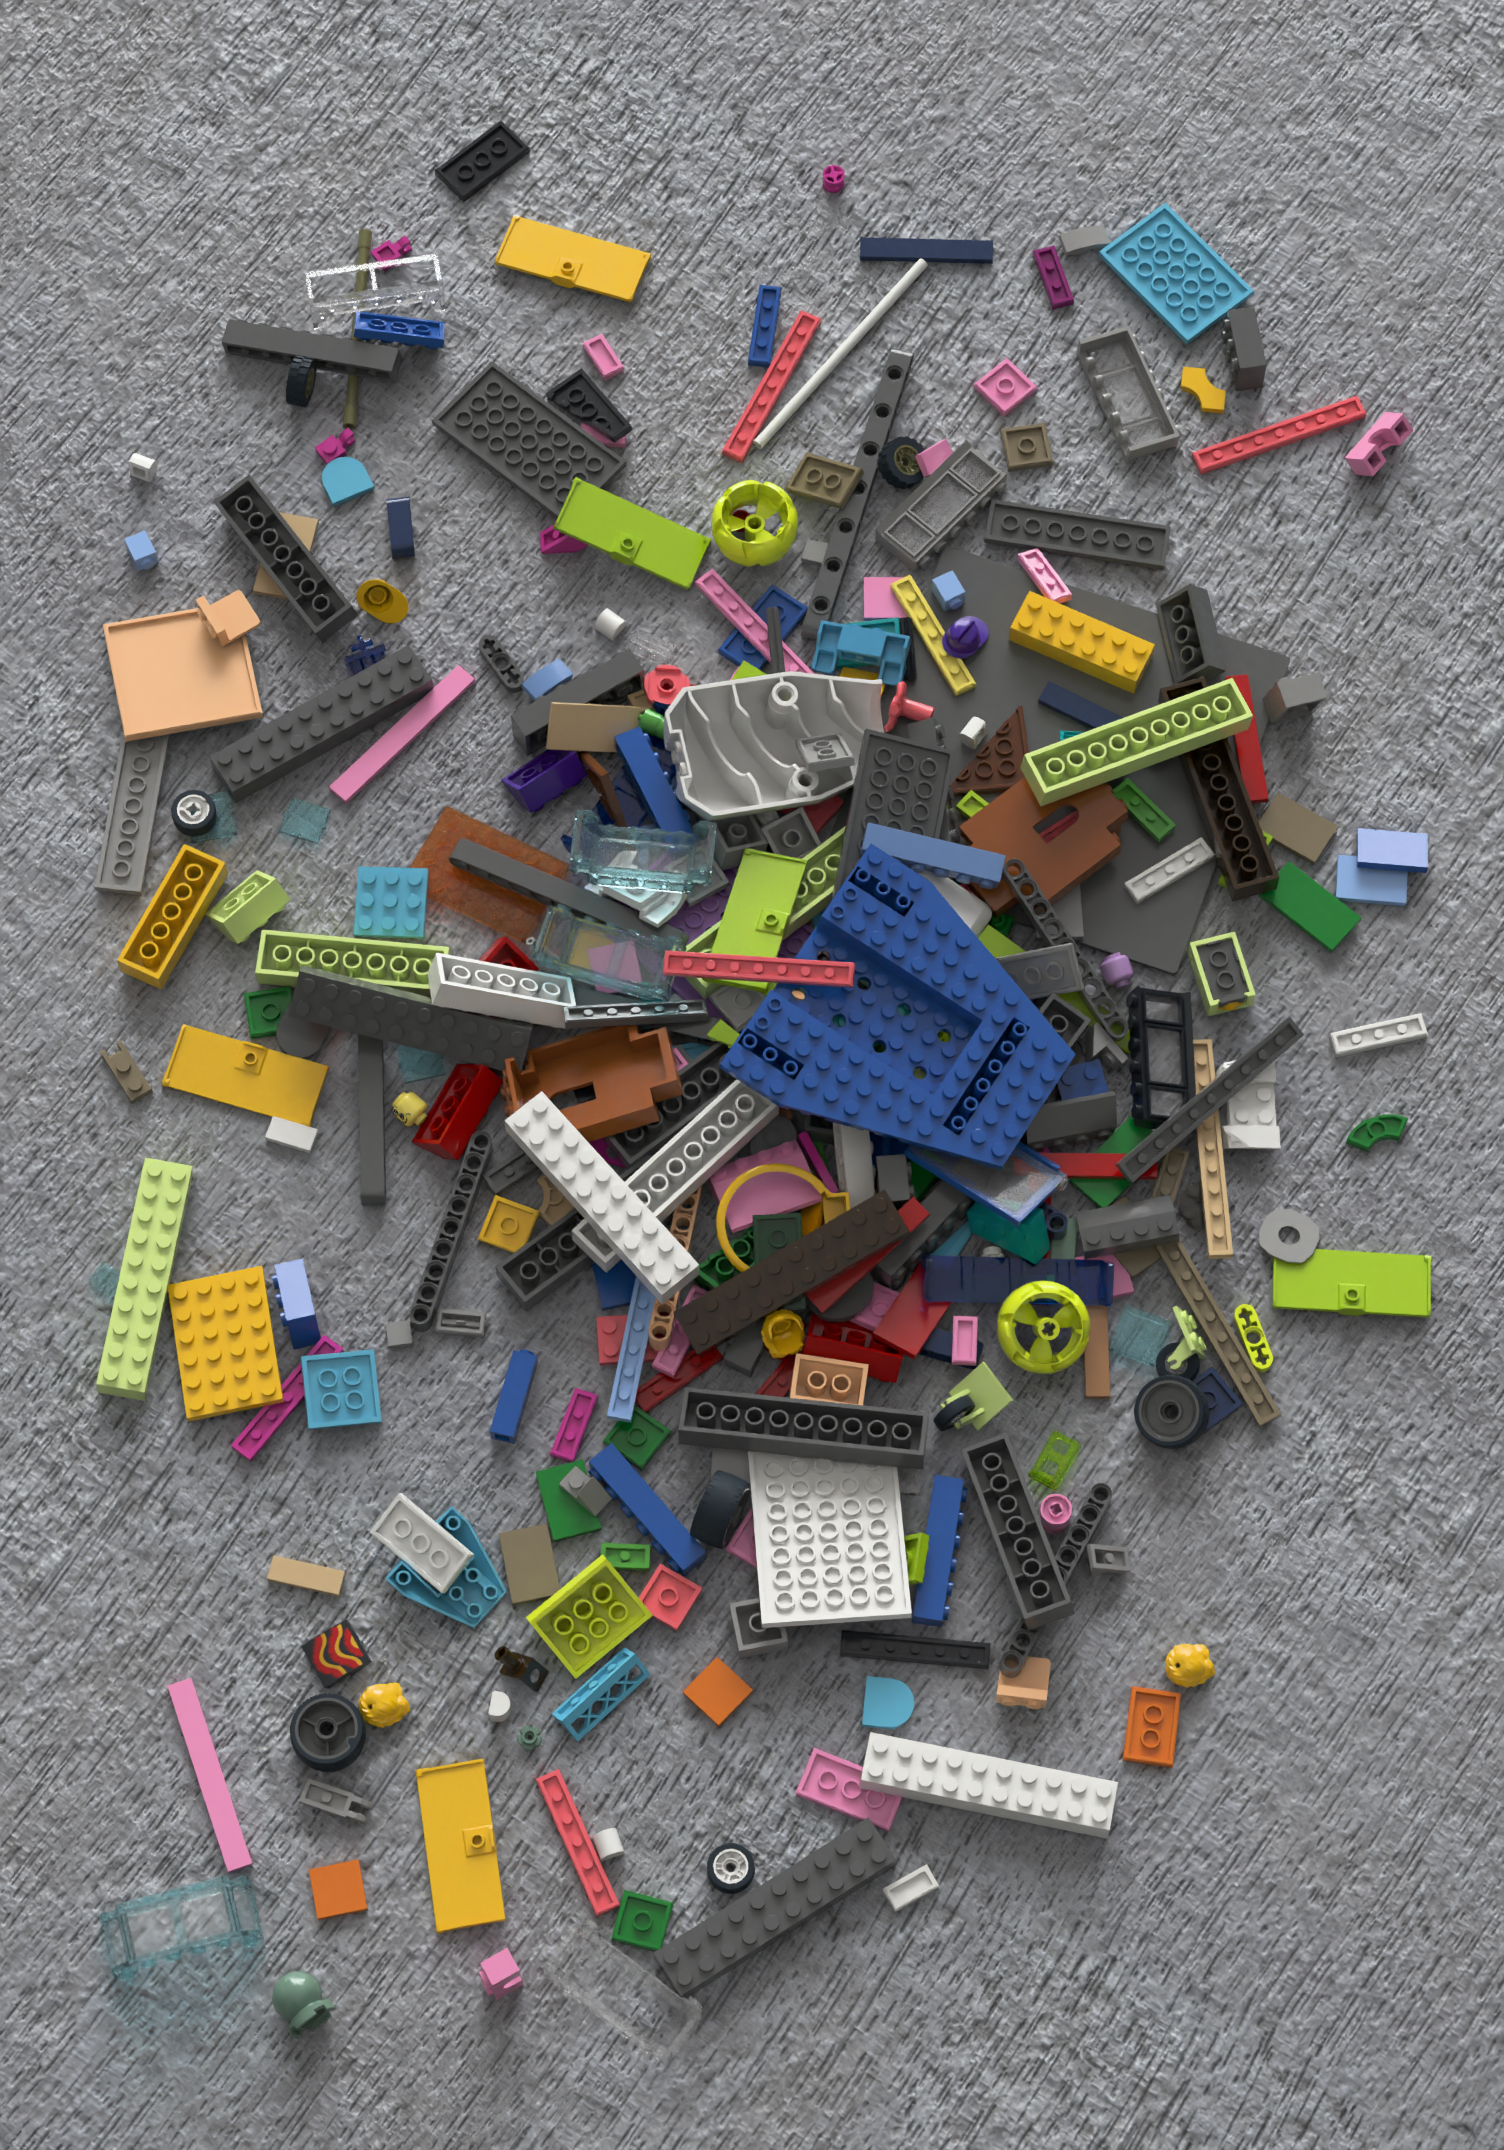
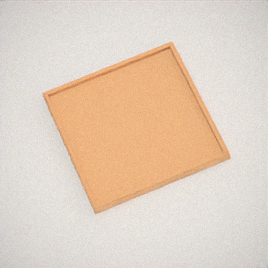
(178, 676)

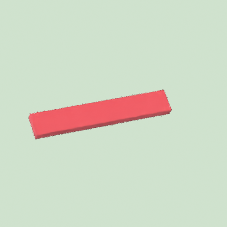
(577, 1843)

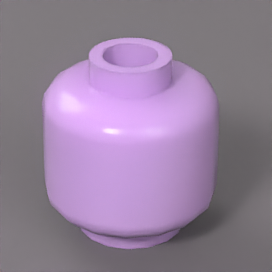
(1116, 970)

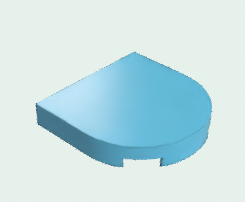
(345, 480)
(886, 1703)

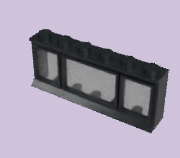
(1160, 1054)

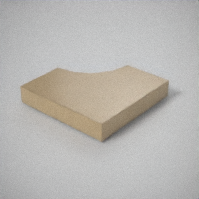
(554, 1202)

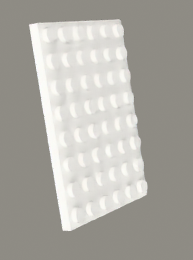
(827, 1541)

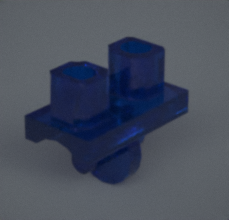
(355, 660)

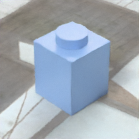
(141, 551)
(948, 591)

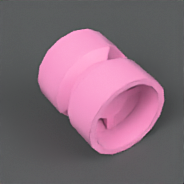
(1055, 1513)

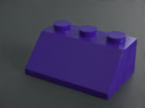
(544, 778)

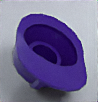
(965, 637)

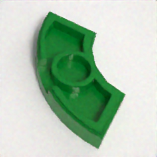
(1375, 1130)

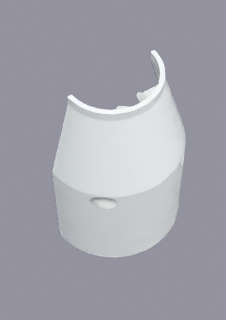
(740, 735)

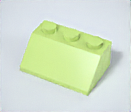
(248, 906)

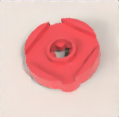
(657, 678)

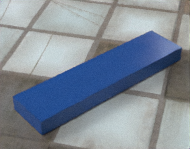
(764, 326)

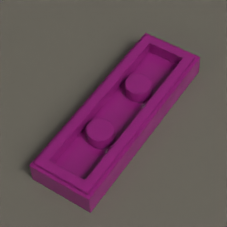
(1053, 277)

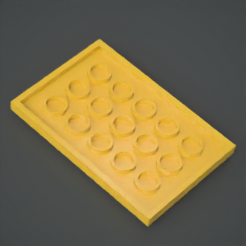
(225, 1343)

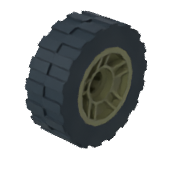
(301, 381)
(890, 465)

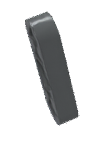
(501, 653)

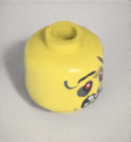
(409, 1109)

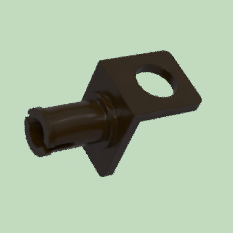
(520, 1667)

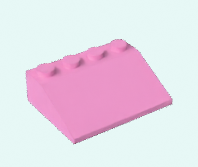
(767, 1191)

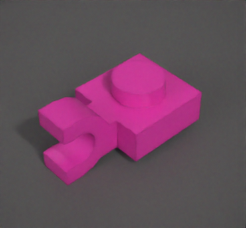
(391, 251)
(335, 448)

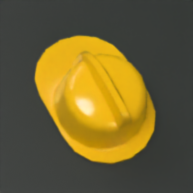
(382, 601)

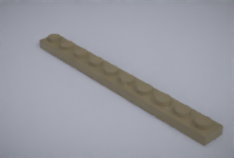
(1219, 1333)

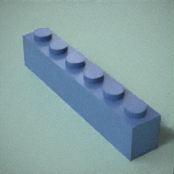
(937, 856)

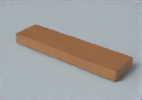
(1097, 1355)

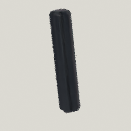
(906, 628)

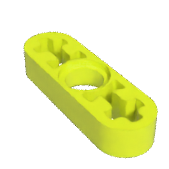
(1253, 1320)

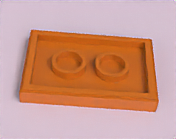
(1151, 1727)

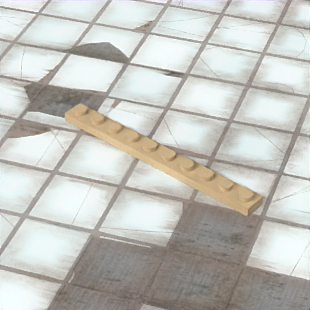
(1211, 1162)

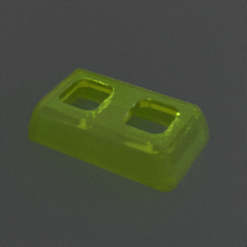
(1063, 1461)

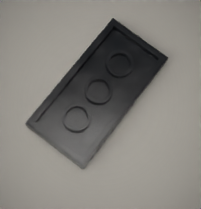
(482, 161)

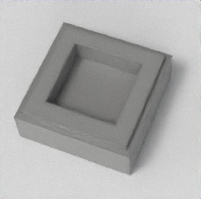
(814, 552)
(399, 1334)

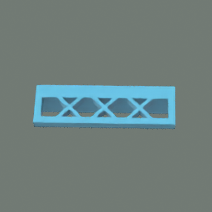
(595, 1687)

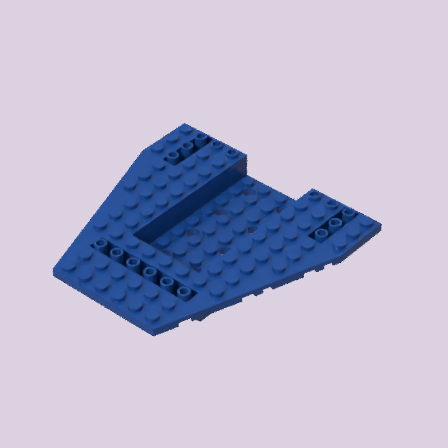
(920, 956)

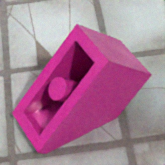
(557, 542)

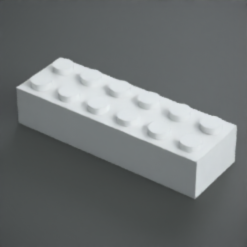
(500, 990)

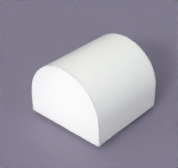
(142, 467)
(610, 624)
(973, 732)
(499, 1707)
(608, 1844)

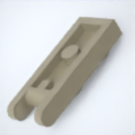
(127, 1073)

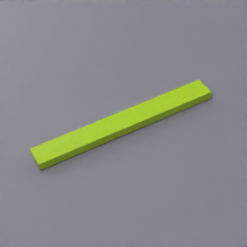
(1000, 946)

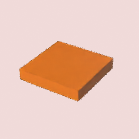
(717, 1691)
(338, 1889)

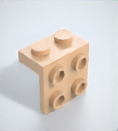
(228, 617)
(1029, 1687)

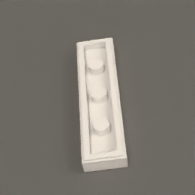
(1169, 870)
(1378, 1035)

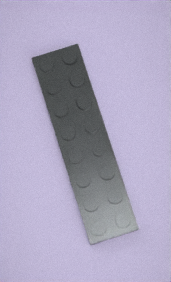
(1077, 534)

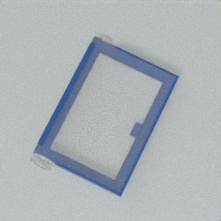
(1009, 1192)

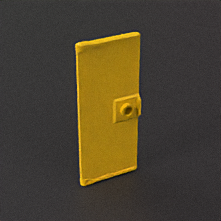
(572, 259)
(245, 1075)
(460, 1845)

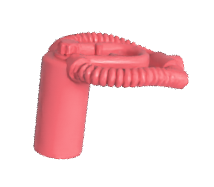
(906, 708)

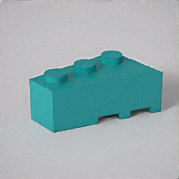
(1027, 1240)

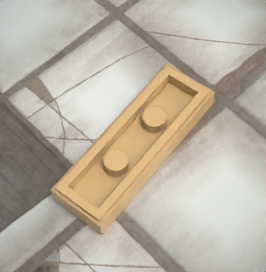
(306, 1576)

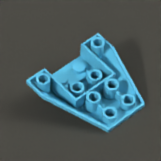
(472, 1592)

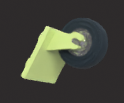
(1184, 1356)
(973, 1401)

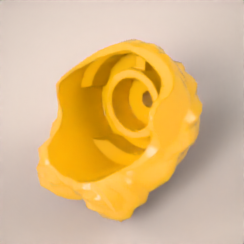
(783, 1333)
(1194, 1665)
(386, 1703)

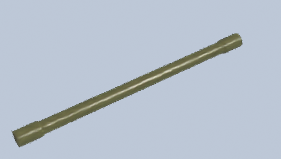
(350, 409)

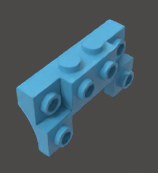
(864, 646)

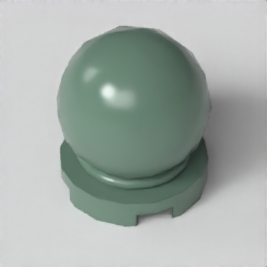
(299, 2000)

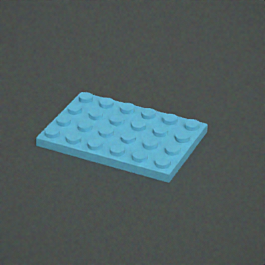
(1176, 273)

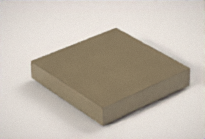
(1026, 447)

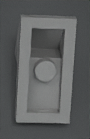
(1100, 1042)
(585, 1491)
(1108, 1559)

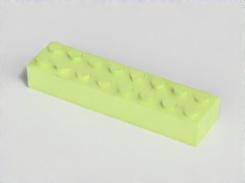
(374, 961)

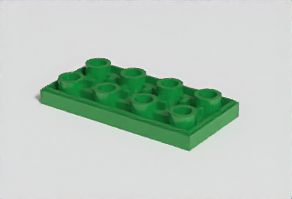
(1311, 907)
(1106, 1191)

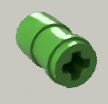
(652, 723)

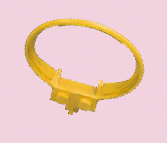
(833, 1203)

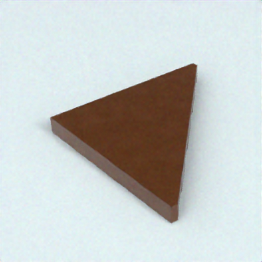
(998, 762)
(601, 780)

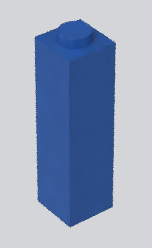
(514, 1396)

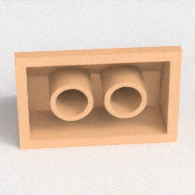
(828, 1380)

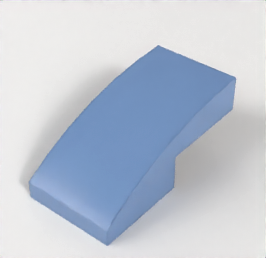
(547, 679)

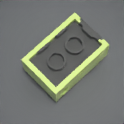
(1221, 974)

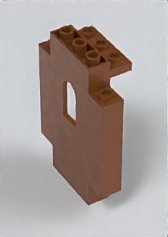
(1063, 863)
(624, 1066)

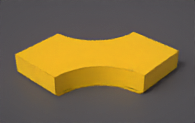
(1196, 383)

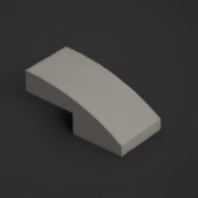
(1079, 240)

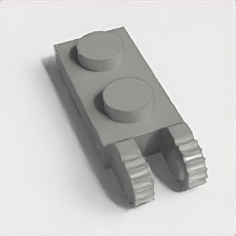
(333, 1800)

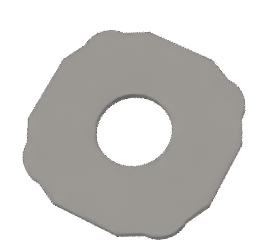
(1295, 1253)

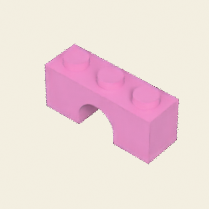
(1386, 432)
(500, 1974)

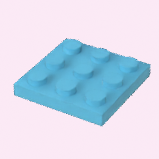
(391, 902)
(341, 1389)

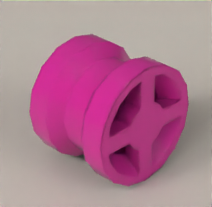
(835, 173)

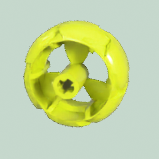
(759, 545)
(1072, 1315)

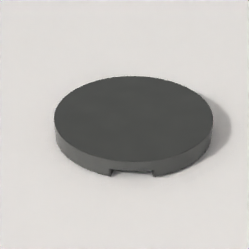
(850, 1304)

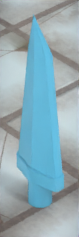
(956, 1242)

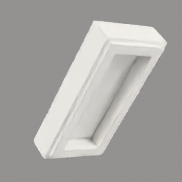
(291, 1134)
(910, 1888)

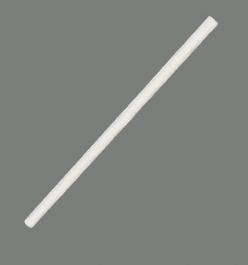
(840, 354)

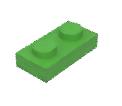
(627, 1556)

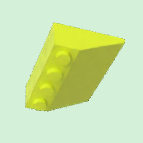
(589, 1616)

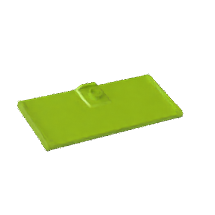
(631, 533)
(758, 909)
(1355, 1283)

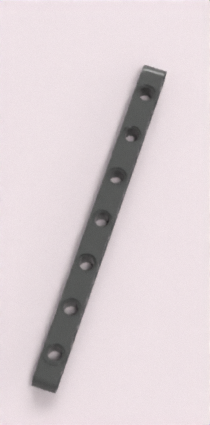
(850, 518)

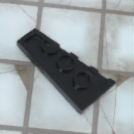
(590, 405)

